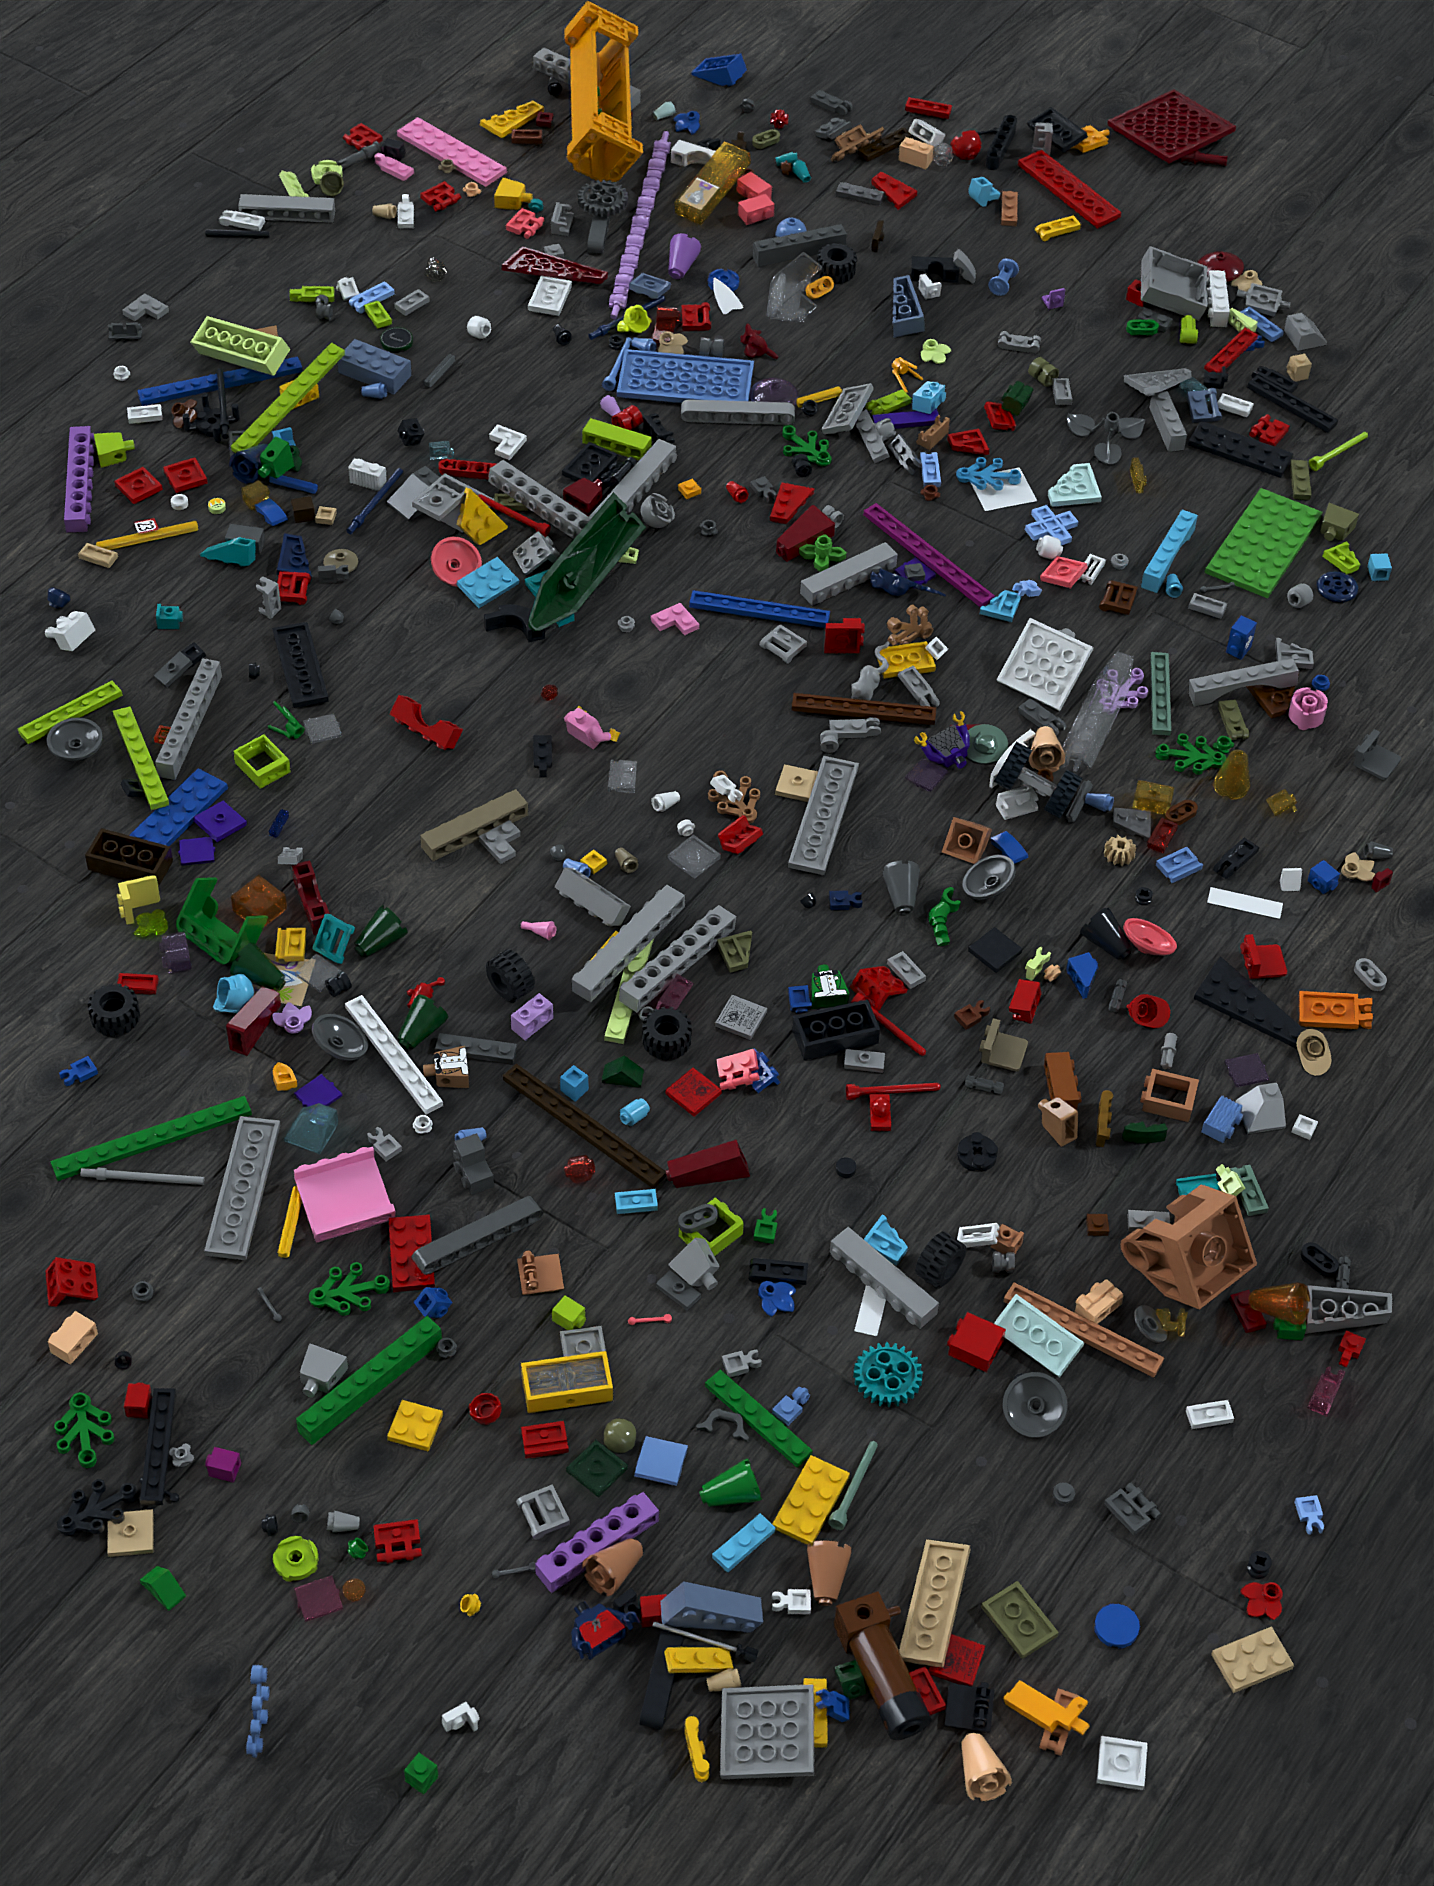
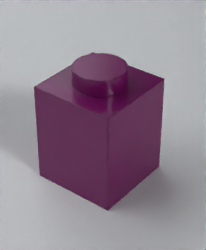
(223, 1464)

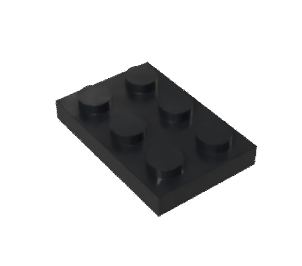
(590, 463)

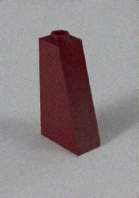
(804, 531)
(252, 1020)
(709, 1166)

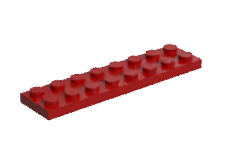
(1069, 188)

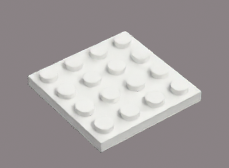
(1044, 664)

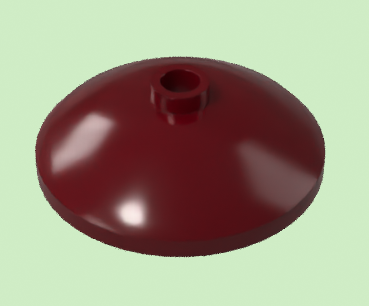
(1225, 262)

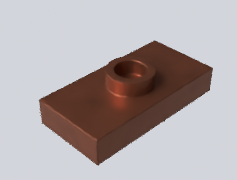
(526, 136)

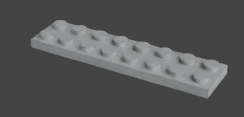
(823, 815)
(242, 1188)

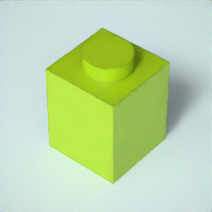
(568, 1314)

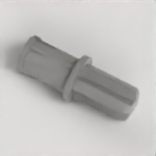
(1168, 1050)

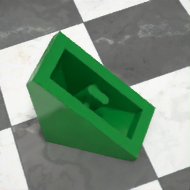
(163, 1587)

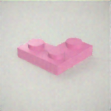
(677, 616)

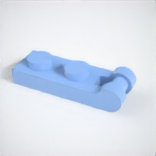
(379, 292)
(930, 469)

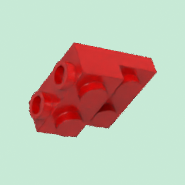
(844, 636)

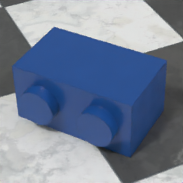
(1241, 637)

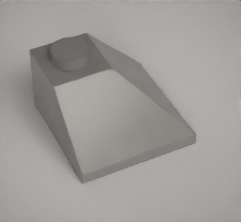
(1263, 1109)

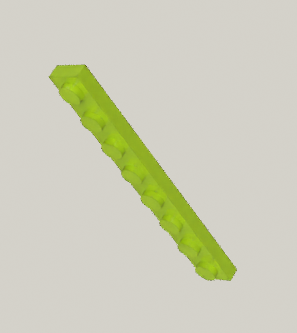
(141, 758)

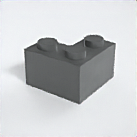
(471, 1164)

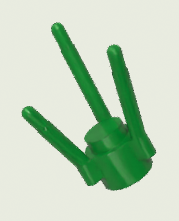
(292, 727)

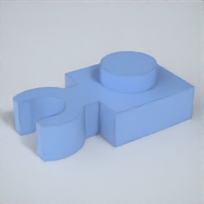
(1027, 587)
(1310, 1511)

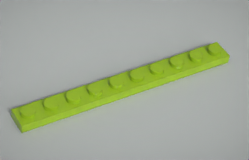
(289, 398)

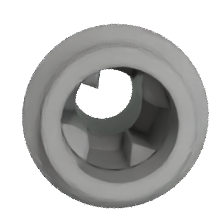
(342, 1522)

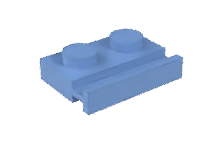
(1179, 864)

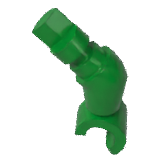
(939, 914)

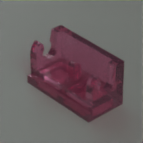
(675, 993)
(1326, 1391)

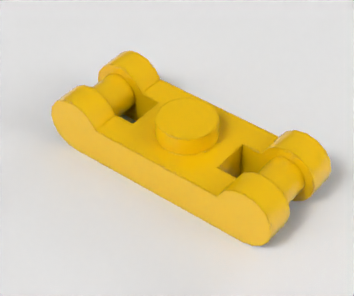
(696, 1749)

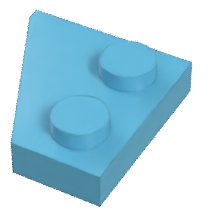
(1003, 606)
(886, 1241)

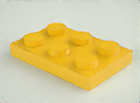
(907, 655)

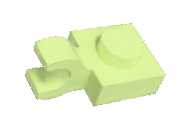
(1035, 966)
(1230, 1181)

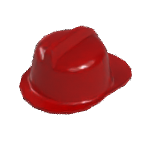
(1149, 1011)

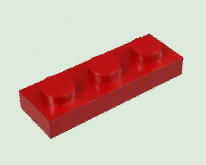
(928, 108)

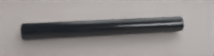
(237, 233)

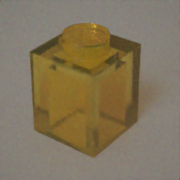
(254, 494)

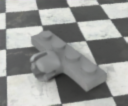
(874, 435)

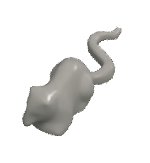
(870, 677)

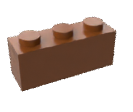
(1061, 1079)

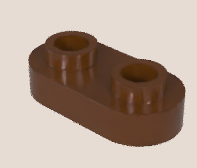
(1179, 814)

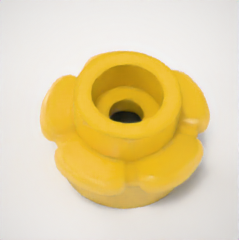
(470, 1604)

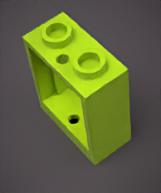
(268, 773)
(726, 1237)

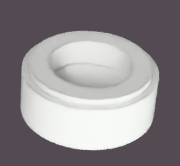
(179, 502)

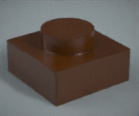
(1097, 1224)

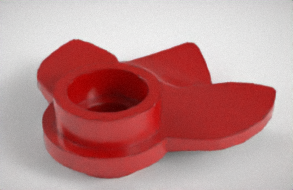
(1260, 1602)

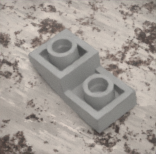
(962, 261)

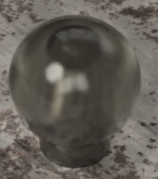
(435, 270)

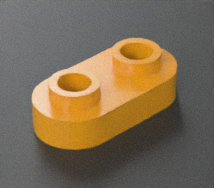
(818, 287)

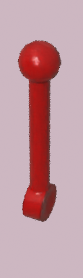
(440, 981)

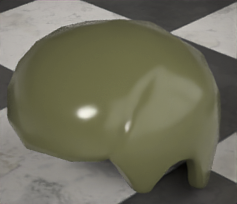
(331, 183)
(619, 1435)

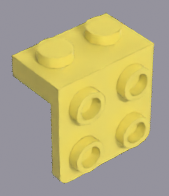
(137, 894)

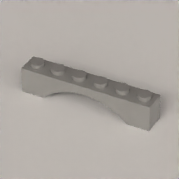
(1276, 674)

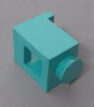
(168, 617)

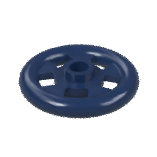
(1337, 586)

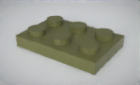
(1019, 1619)

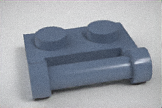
(1198, 405)

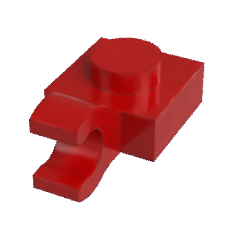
(1351, 1347)

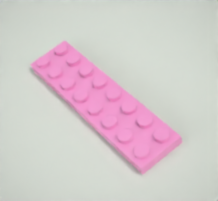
(444, 146)

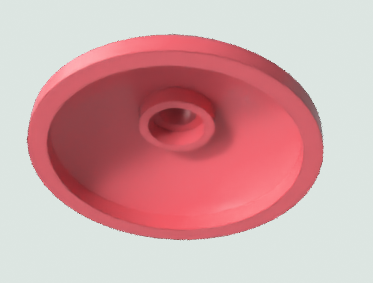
(456, 552)
(1149, 937)

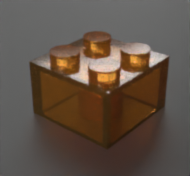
(259, 899)

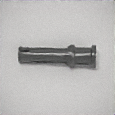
(365, 153)

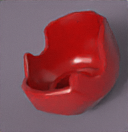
(485, 1408)

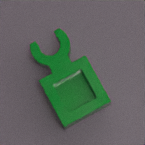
(766, 1228)

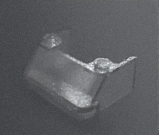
(785, 294)

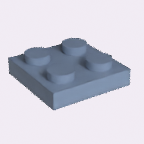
(649, 286)

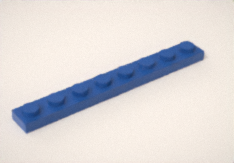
(759, 609)

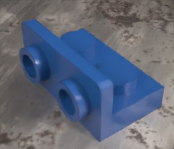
(766, 1074)

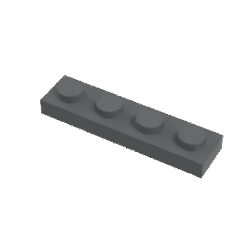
(478, 1048)

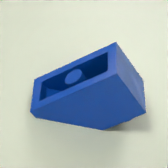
(1082, 971)

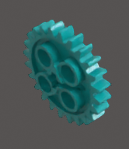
(888, 1374)

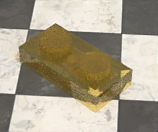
(1138, 478)

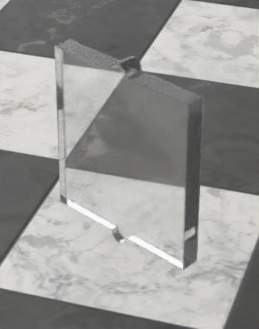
(322, 728)
(317, 971)

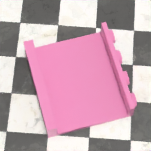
(343, 1194)

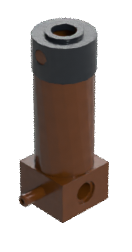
(865, 1631)

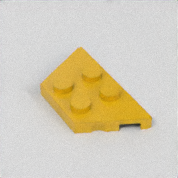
(478, 519)

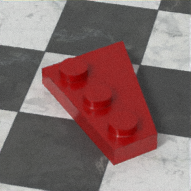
(894, 190)
(788, 502)

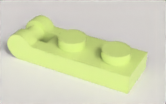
(292, 185)

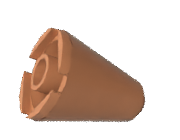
(612, 1565)
(827, 1569)

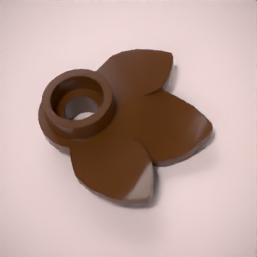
(179, 409)

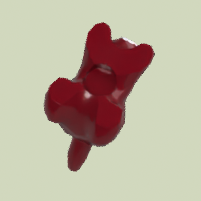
(755, 344)

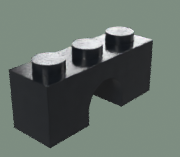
(934, 265)

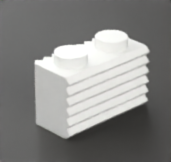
(926, 132)
(367, 474)

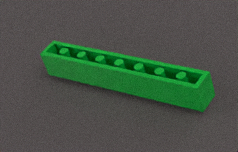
(368, 1380)

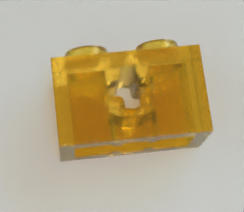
(1153, 797)

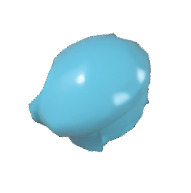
(233, 993)

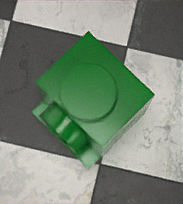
(1289, 1331)

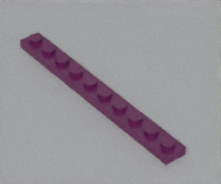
(928, 555)

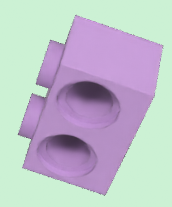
(532, 1016)

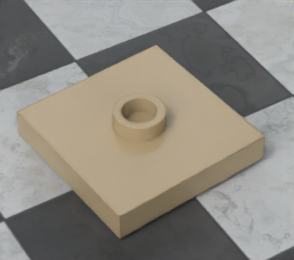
(796, 783)
(132, 1535)

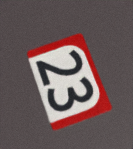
(146, 525)

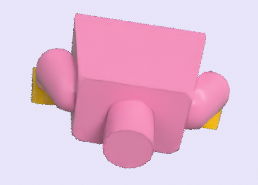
(587, 728)

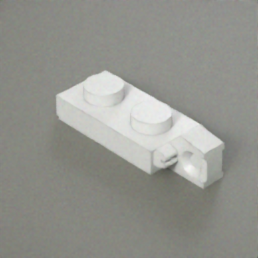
(405, 213)

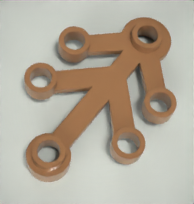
(923, 630)
(723, 800)

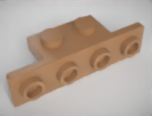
(854, 139)

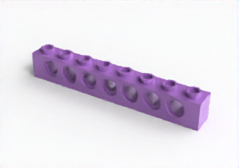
(78, 479)

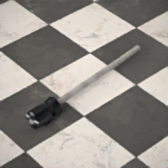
(749, 1653)

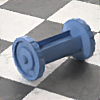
(999, 284)

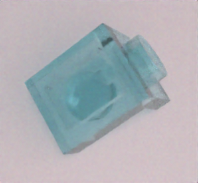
(440, 450)

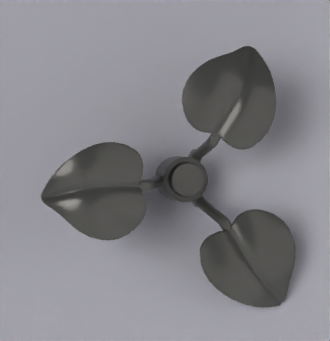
(1107, 453)

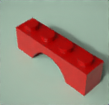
(409, 712)

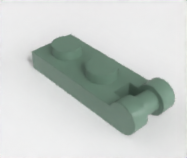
(1252, 1195)

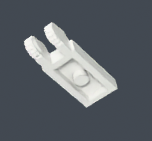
(242, 220)

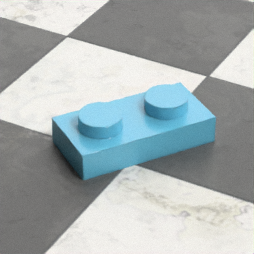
(636, 1201)

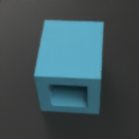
(1379, 567)

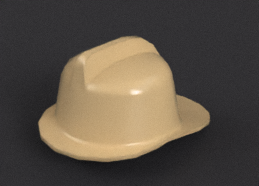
(1314, 1052)

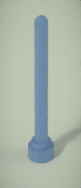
(610, 382)

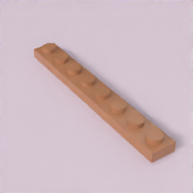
(1092, 1333)

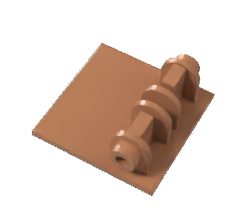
(540, 1273)

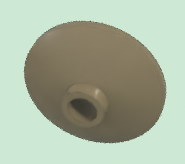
(341, 557)

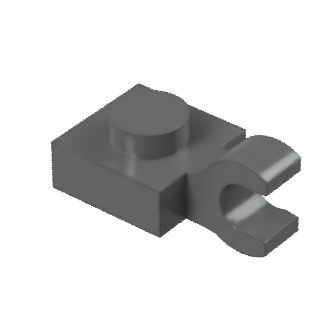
(330, 574)

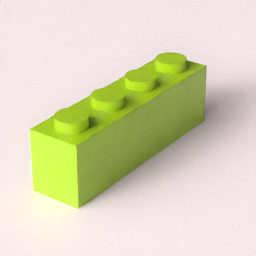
(616, 439)

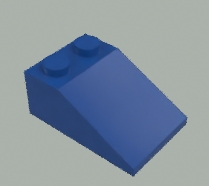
(721, 70)

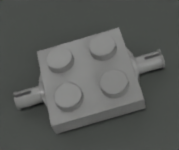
(1263, 299)

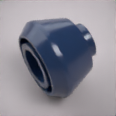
(57, 597)

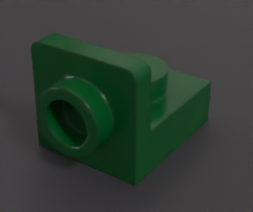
(850, 1679)

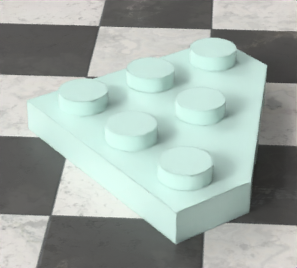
(1075, 487)

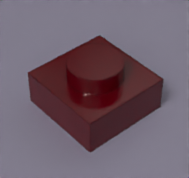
(544, 119)
(1381, 879)

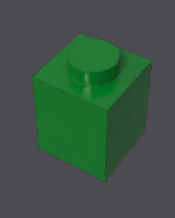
(421, 1773)

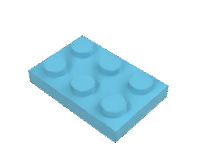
(487, 582)

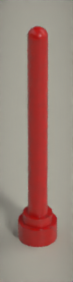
(543, 528)
(892, 1028)
(854, 1092)

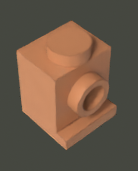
(1008, 1240)

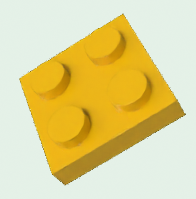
(415, 1425)

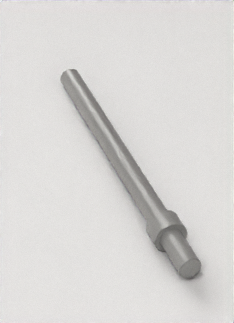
(103, 1173)

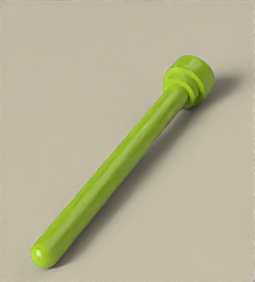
(1317, 462)

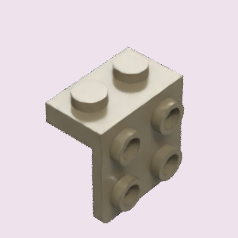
(1002, 1049)

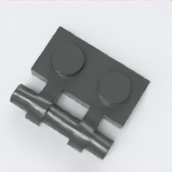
(1128, 1512)

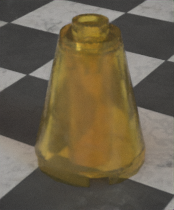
(1233, 776)

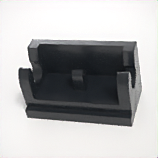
(656, 430)

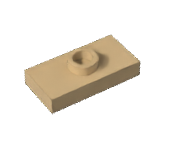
(98, 555)

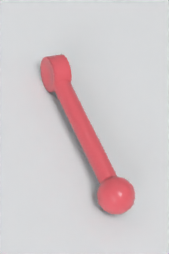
(667, 1319)

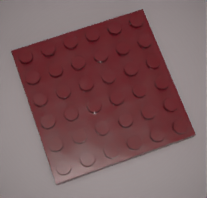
(1171, 126)

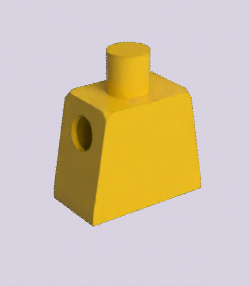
(511, 195)

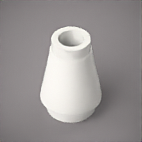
(665, 800)

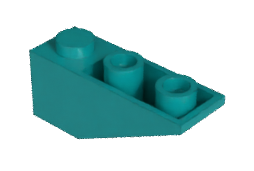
(233, 551)

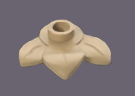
(1244, 281)
(674, 345)
(1357, 868)

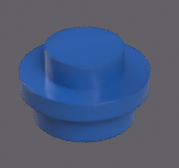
(1321, 683)

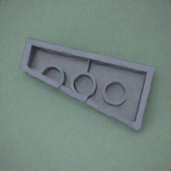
(906, 308)
(711, 1608)

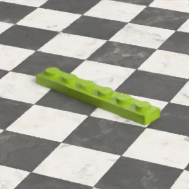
(73, 709)

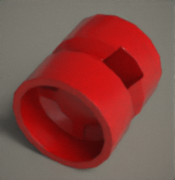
(628, 418)

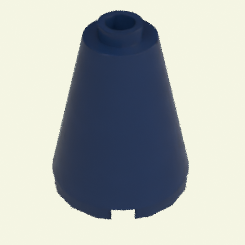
(247, 463)

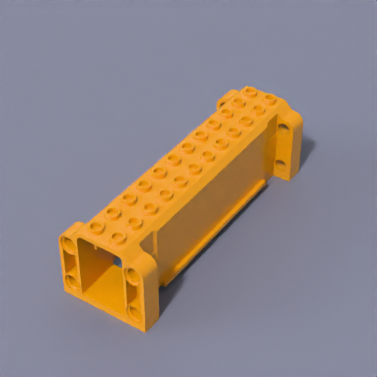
(602, 142)

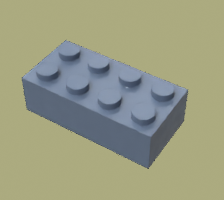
(374, 366)

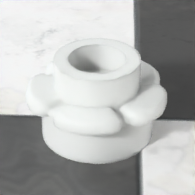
(121, 373)
(685, 828)
(422, 1120)

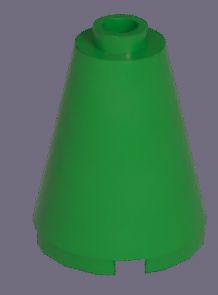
(732, 1486)

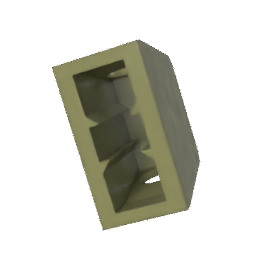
(1338, 522)

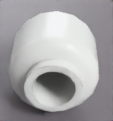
(479, 327)
(1049, 547)

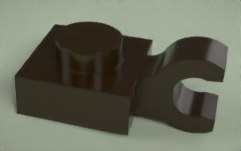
(740, 141)

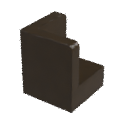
(303, 509)

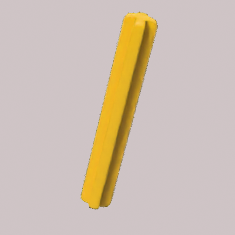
(290, 1224)

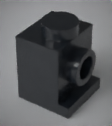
(393, 149)

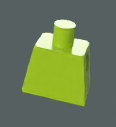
(112, 448)

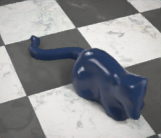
(895, 584)

